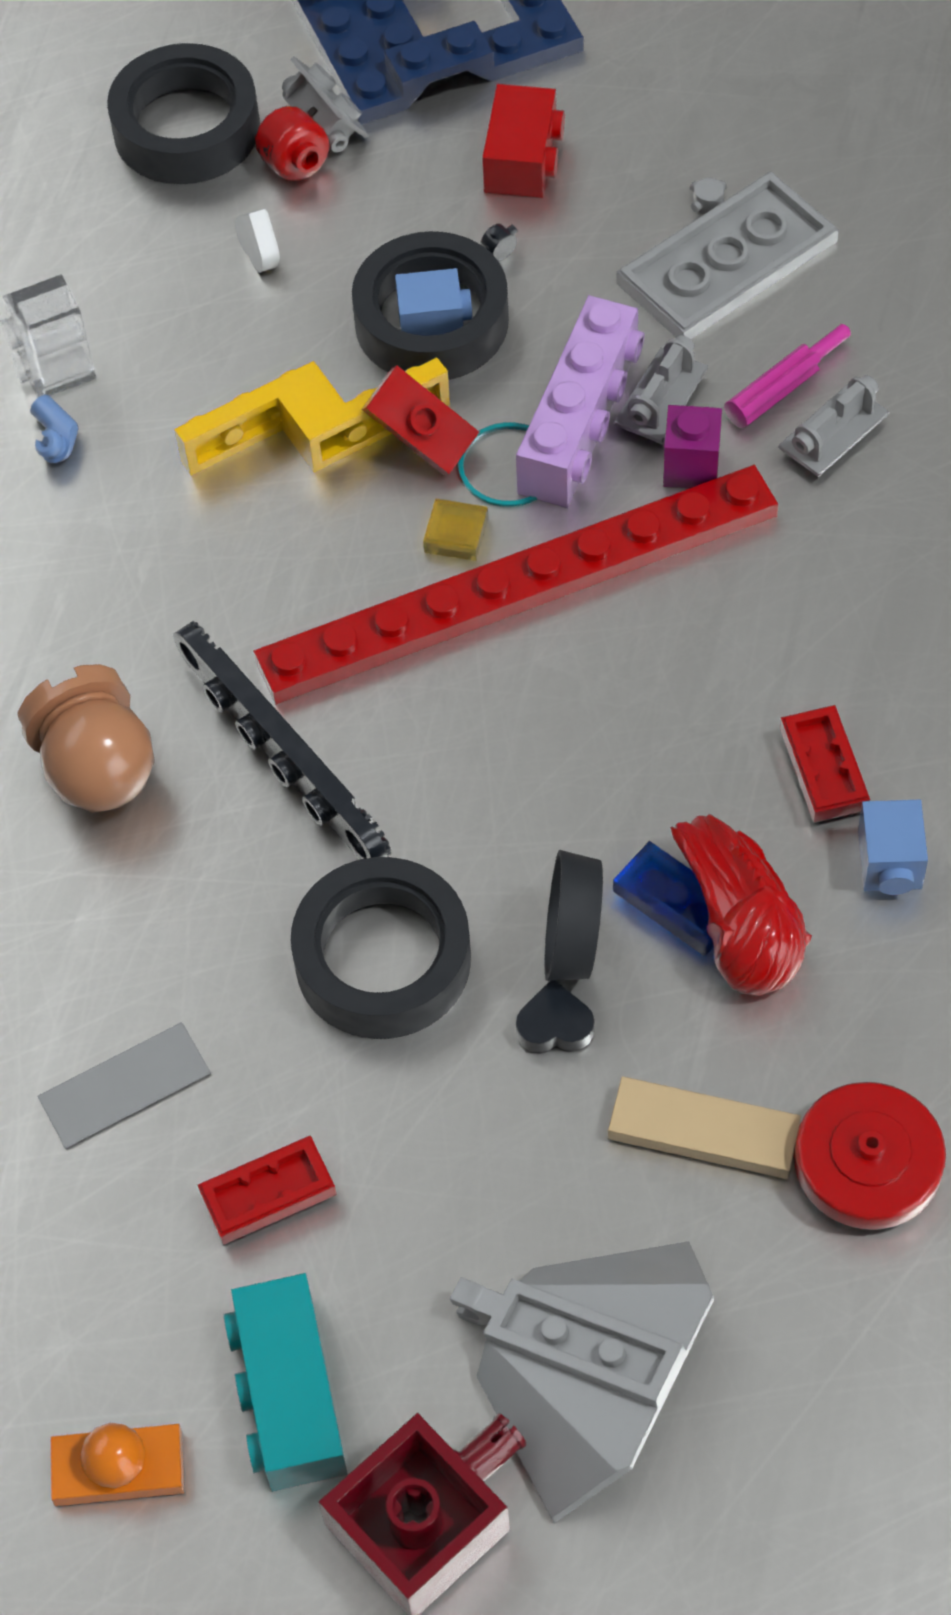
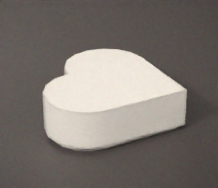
(258, 239)

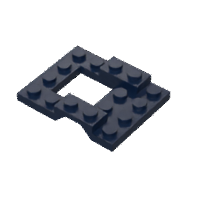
(388, 63)

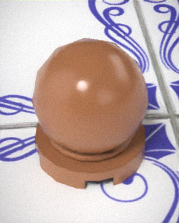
(88, 739)

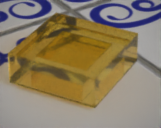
(455, 529)

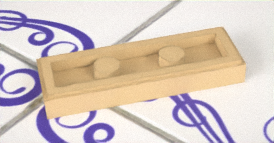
(704, 1127)

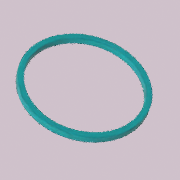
(499, 426)

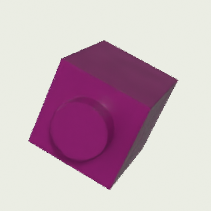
(691, 445)

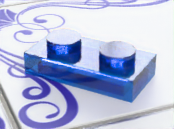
(666, 894)

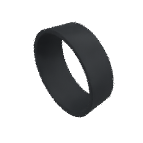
(573, 917)

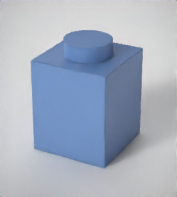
(432, 302)
(892, 846)

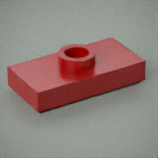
(420, 420)
(824, 763)
(267, 1189)

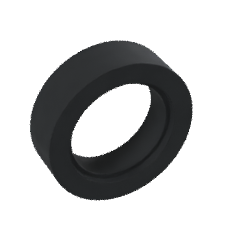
(176, 69)
(458, 350)
(370, 883)

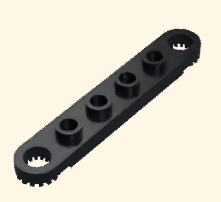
(289, 754)

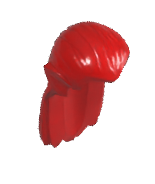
(751, 918)

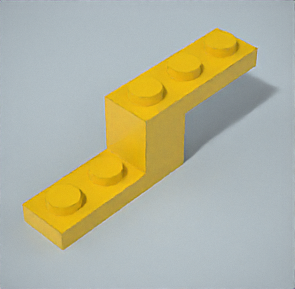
(304, 408)

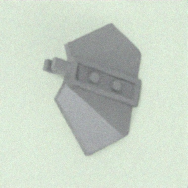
(586, 1360)

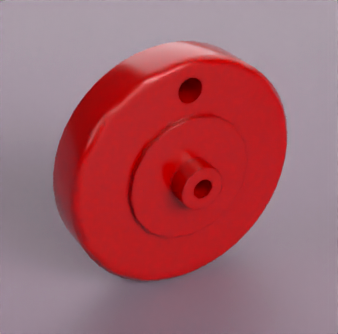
(869, 1155)

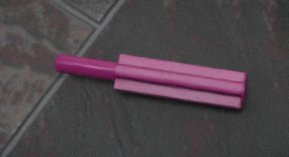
(781, 379)

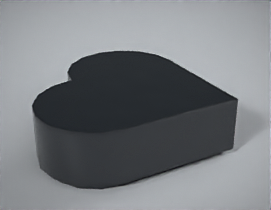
(553, 1020)

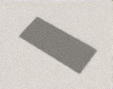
(123, 1085)

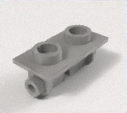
(313, 91)
(666, 382)
(836, 426)

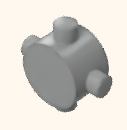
(707, 194)

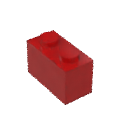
(520, 141)

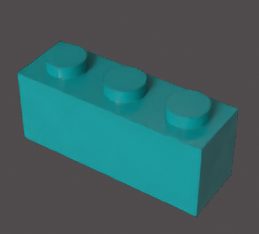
(285, 1383)

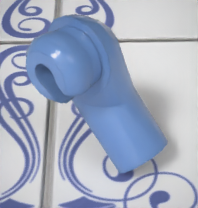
(59, 432)

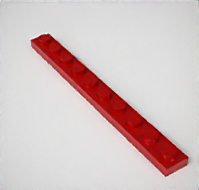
(514, 584)

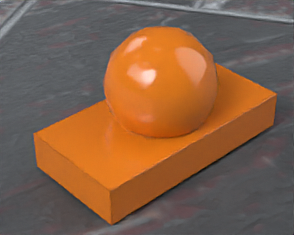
(116, 1464)

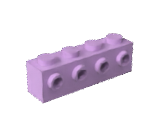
(578, 401)

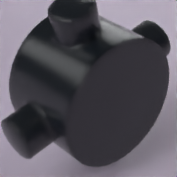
(500, 240)

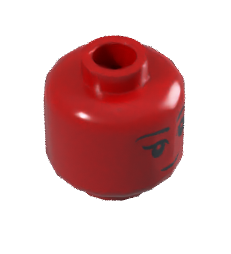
(292, 143)

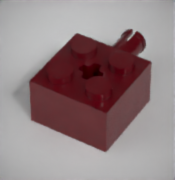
(422, 1474)

